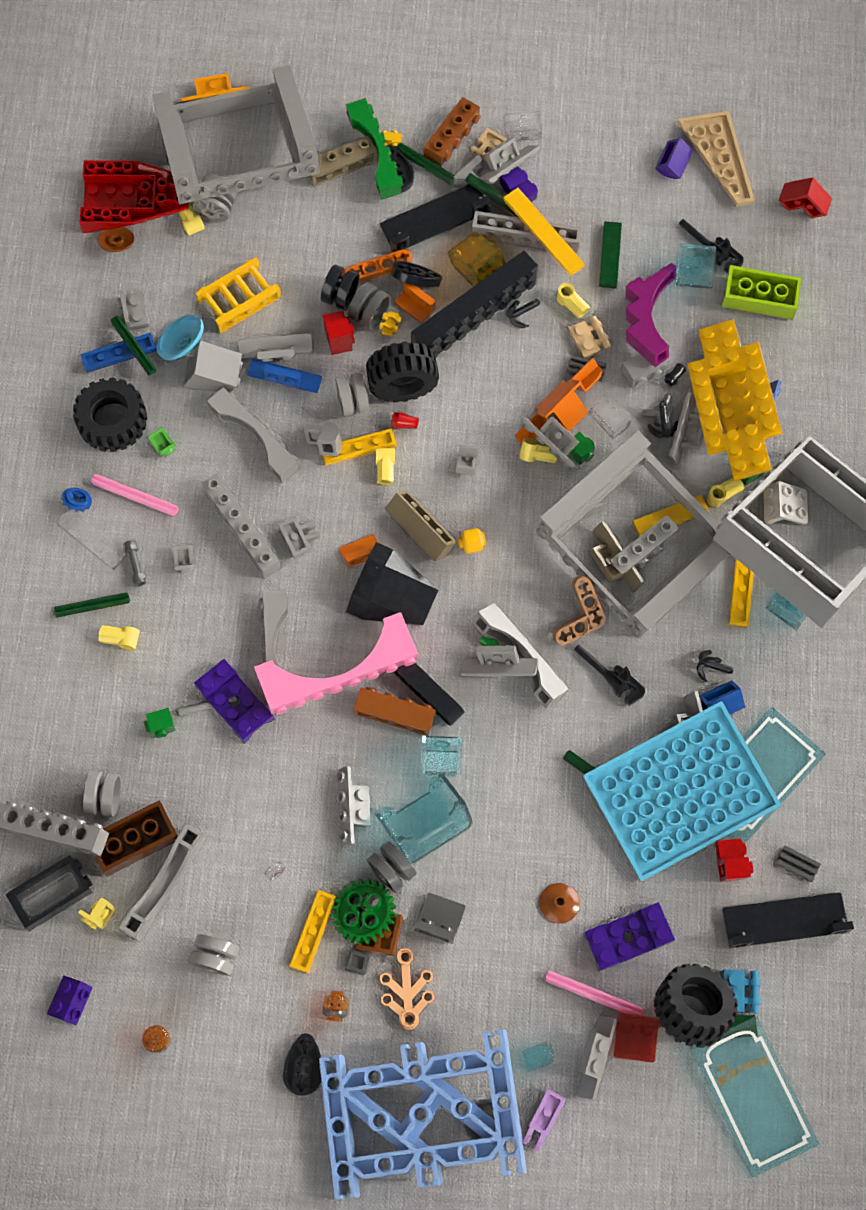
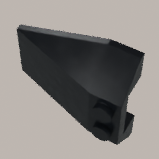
(391, 587)

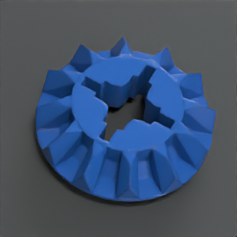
(79, 495)

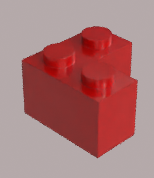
(806, 195)
(338, 332)
(731, 860)

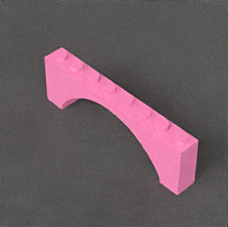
(287, 690)

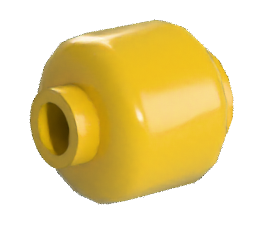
(472, 540)

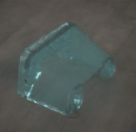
(427, 820)

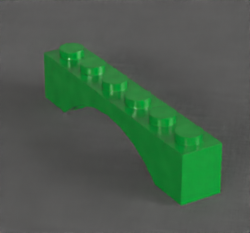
(362, 120)

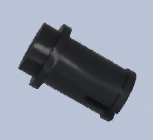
(672, 377)

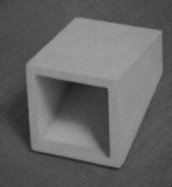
(212, 368)

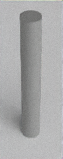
(200, 707)

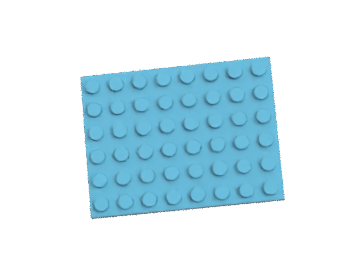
(681, 791)

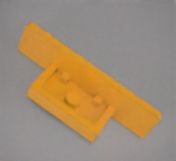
(212, 86)

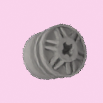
(217, 207)

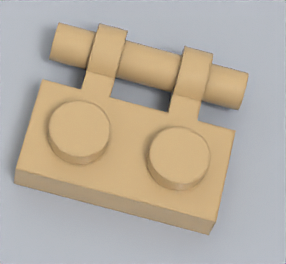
(488, 141)
(584, 339)

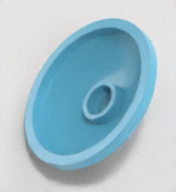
(180, 337)

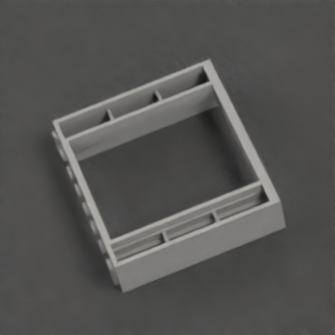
(293, 124)
(599, 485)
(776, 559)

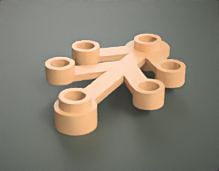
(407, 993)

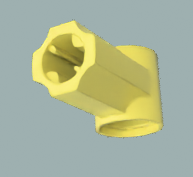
(191, 221)
(573, 301)
(533, 450)
(385, 460)
(724, 491)
(123, 637)

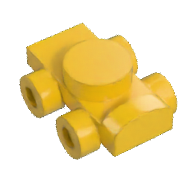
(392, 138)
(389, 326)

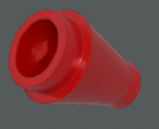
(404, 421)

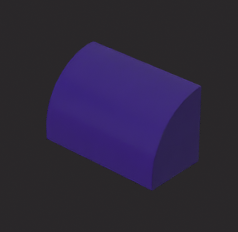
(674, 159)

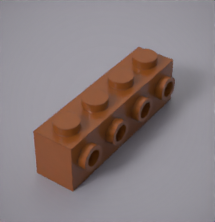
(452, 131)
(394, 711)

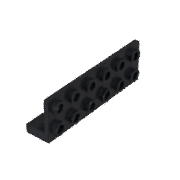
(434, 217)
(786, 920)

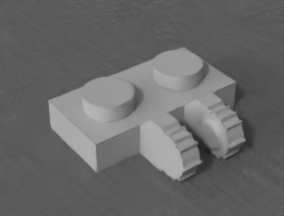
(295, 537)

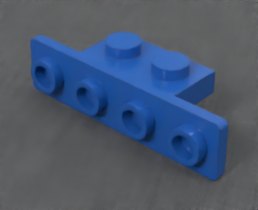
(284, 375)

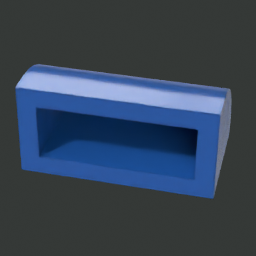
(728, 693)

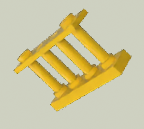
(240, 311)

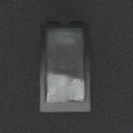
(49, 892)

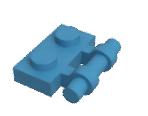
(738, 982)

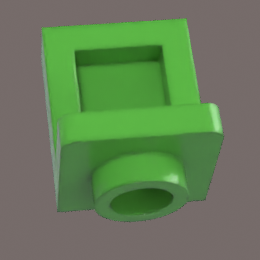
(161, 442)

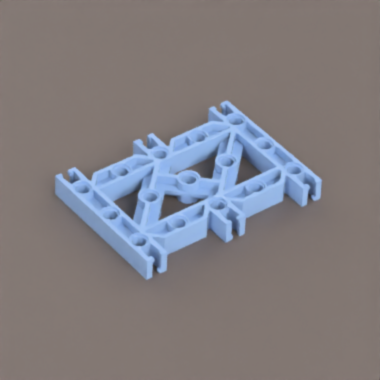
(405, 1135)

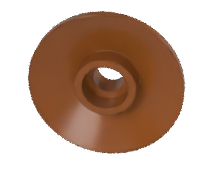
(116, 239)
(555, 912)

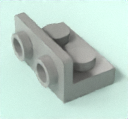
(134, 310)

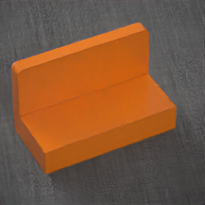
(416, 302)
(358, 551)

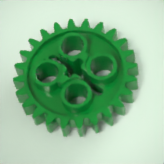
(346, 910)

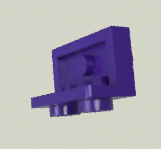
(69, 1000)

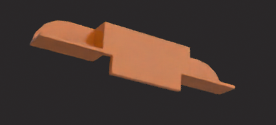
(564, 401)

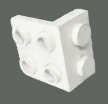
(786, 503)

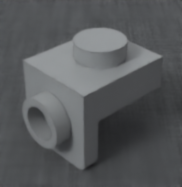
(467, 459)
(183, 558)

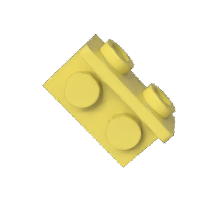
(100, 914)

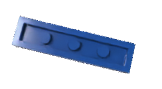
(115, 353)

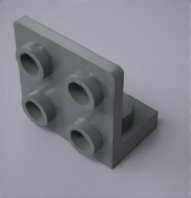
(440, 918)

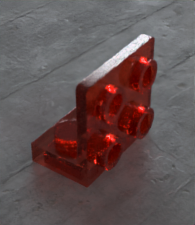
(636, 1037)

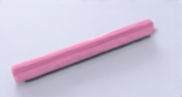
(134, 495)
(593, 994)

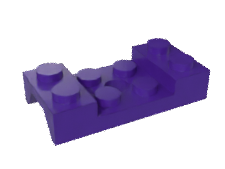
(223, 683)
(649, 932)

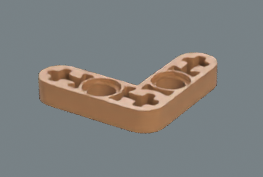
(586, 618)

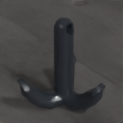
(512, 312)
(666, 431)
(711, 662)

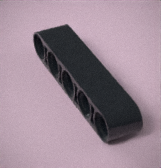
(430, 692)

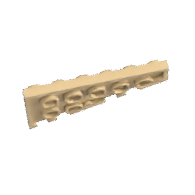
(718, 146)

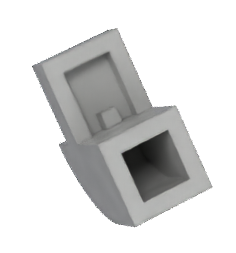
(326, 437)

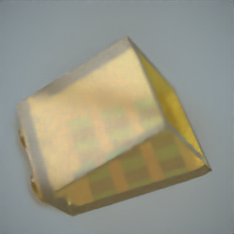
(476, 258)

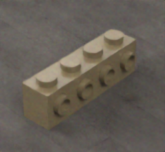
(345, 160)
(420, 525)

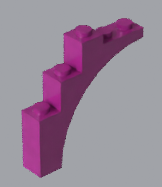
(642, 332)

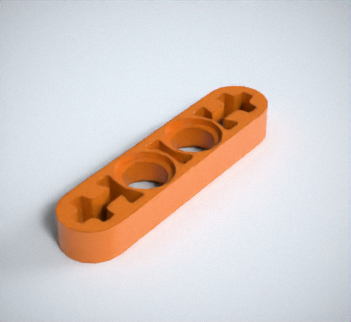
(377, 264)

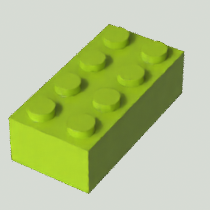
(761, 292)

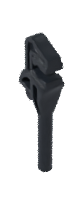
(723, 247)
(619, 679)

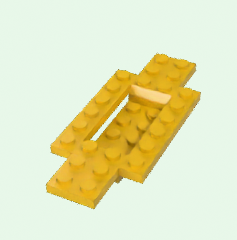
(741, 397)

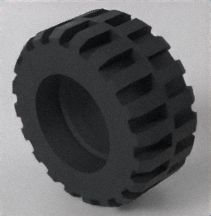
(402, 372)
(106, 393)
(710, 991)

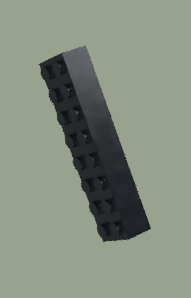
(477, 304)

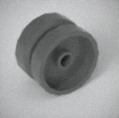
(369, 305)
(391, 867)

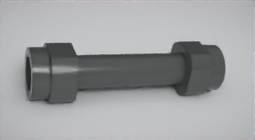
(131, 549)

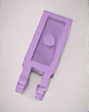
(544, 1117)

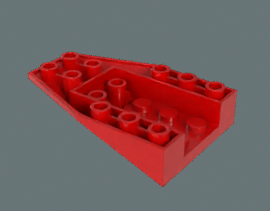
(125, 194)

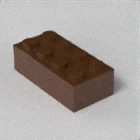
(136, 838)

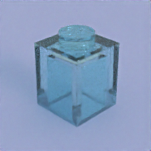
(538, 1056)

